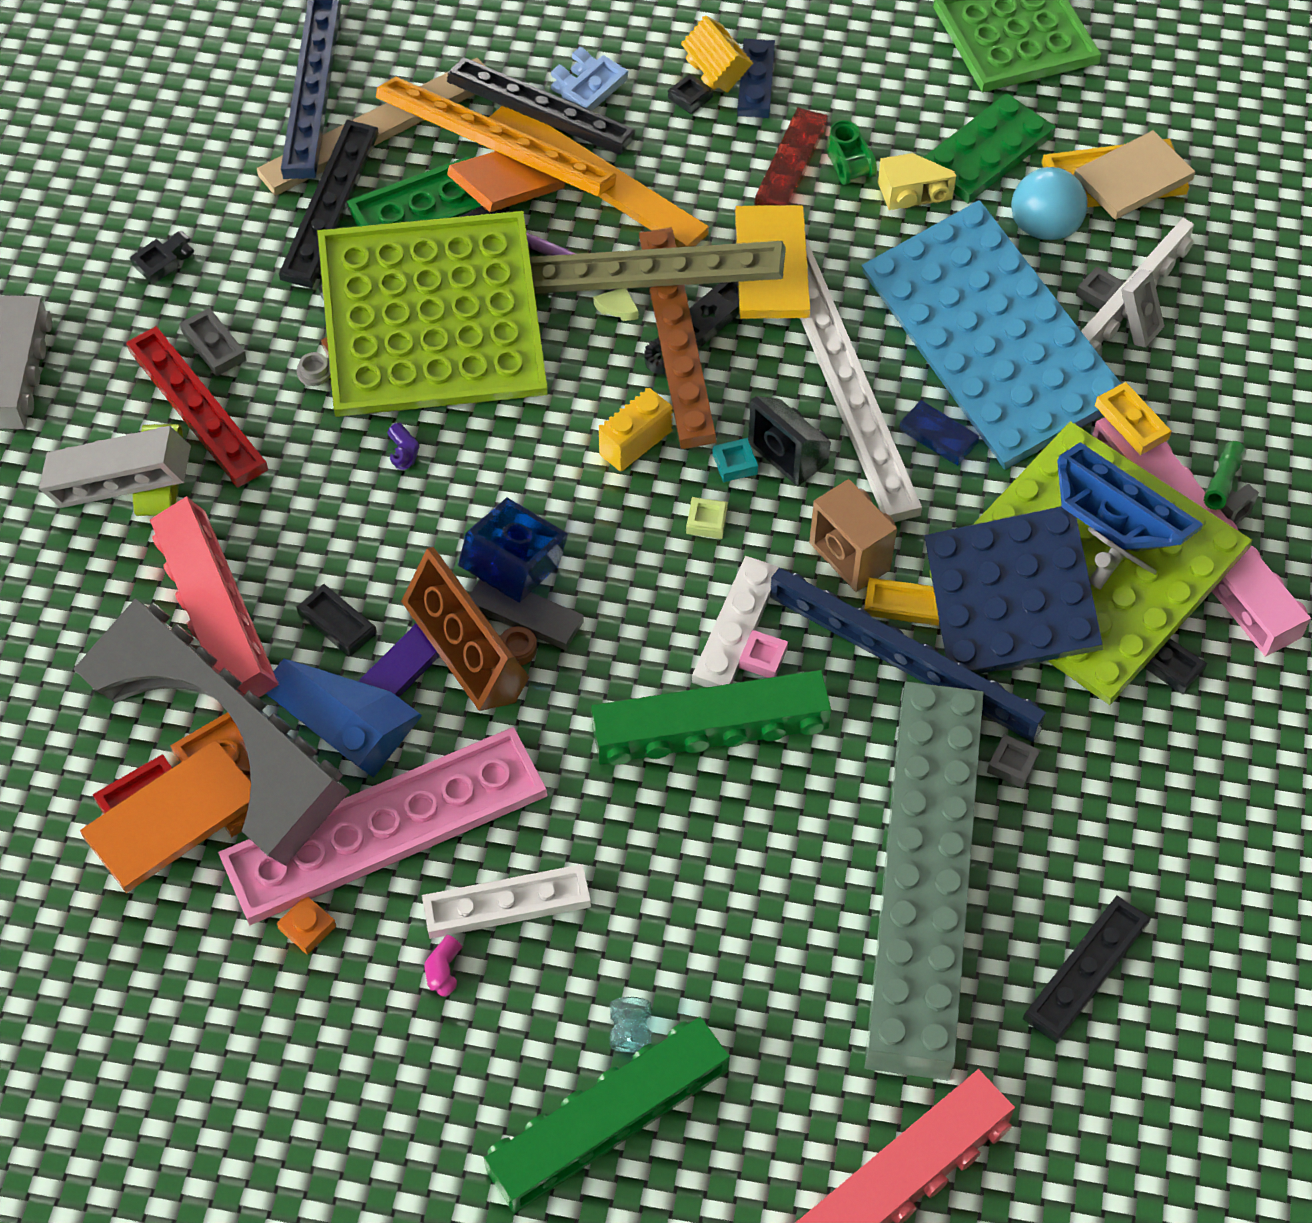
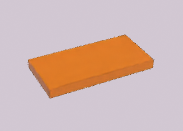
(169, 816)

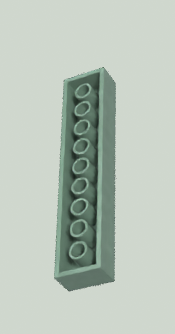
(925, 883)

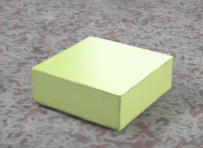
(707, 518)

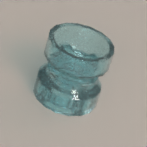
(630, 1024)

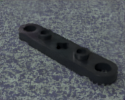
(721, 301)

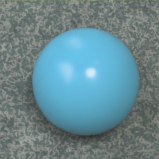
(1049, 203)

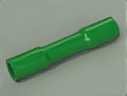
(1221, 484)

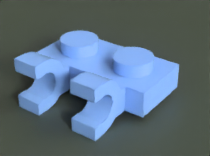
(594, 82)

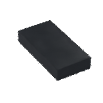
(336, 620)

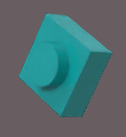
(735, 460)

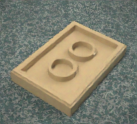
(1134, 174)

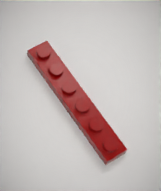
(197, 407)

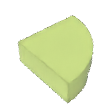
(617, 304)

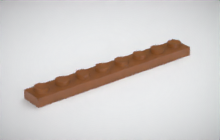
(680, 354)

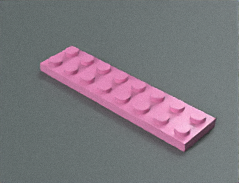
(389, 824)

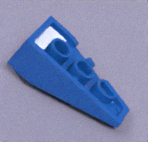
(349, 715)

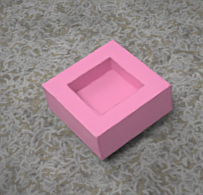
(763, 654)

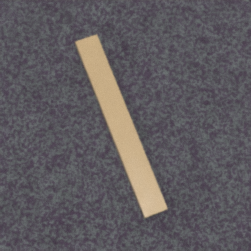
(386, 117)

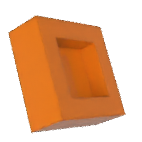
(306, 924)

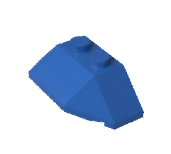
(1119, 504)

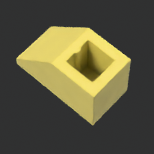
(914, 181)

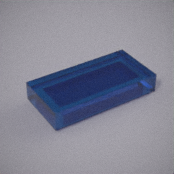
(939, 432)

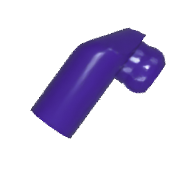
(407, 447)

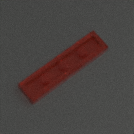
(791, 158)

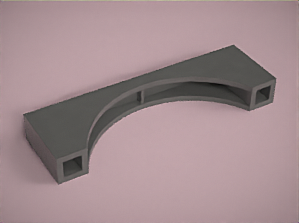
(288, 786)

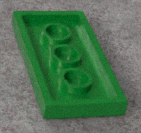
(991, 145)
(414, 199)

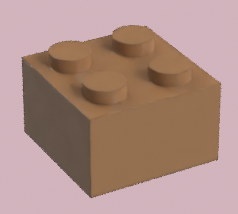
(852, 534)

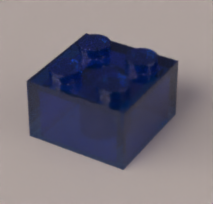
(512, 549)

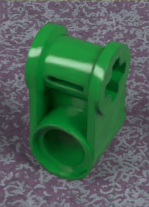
(850, 152)

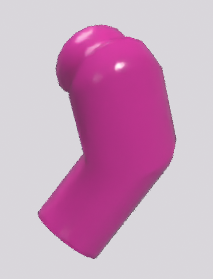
(438, 969)

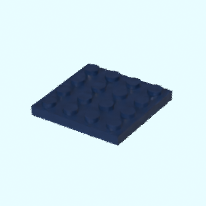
(1013, 591)

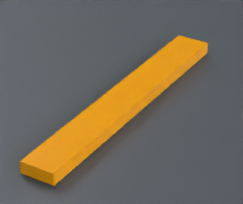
(496, 136)
(627, 193)

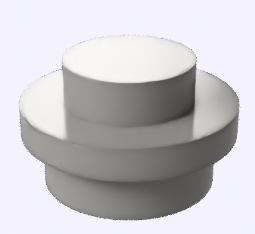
(313, 369)

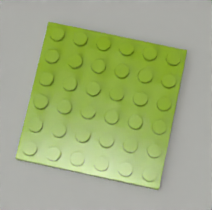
(430, 313)
(1134, 606)

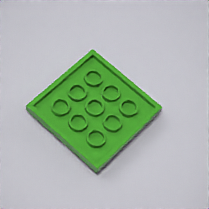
(1016, 39)

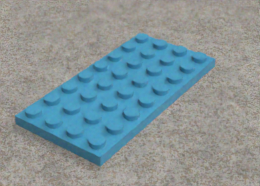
(992, 333)

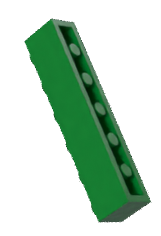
(710, 717)
(606, 1113)

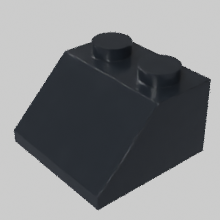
(787, 439)

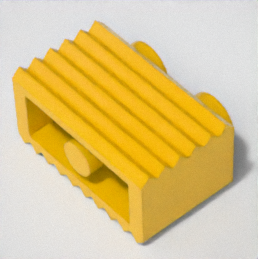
(716, 54)
(635, 429)

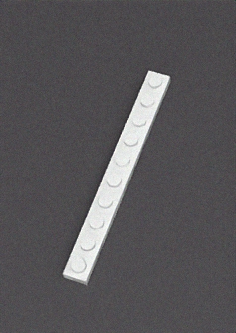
(857, 402)

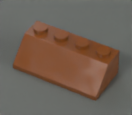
(463, 635)

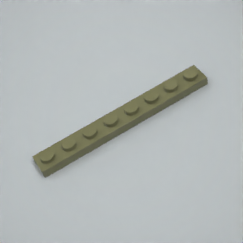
(659, 267)

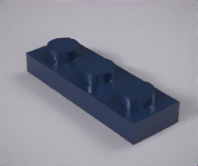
(756, 82)

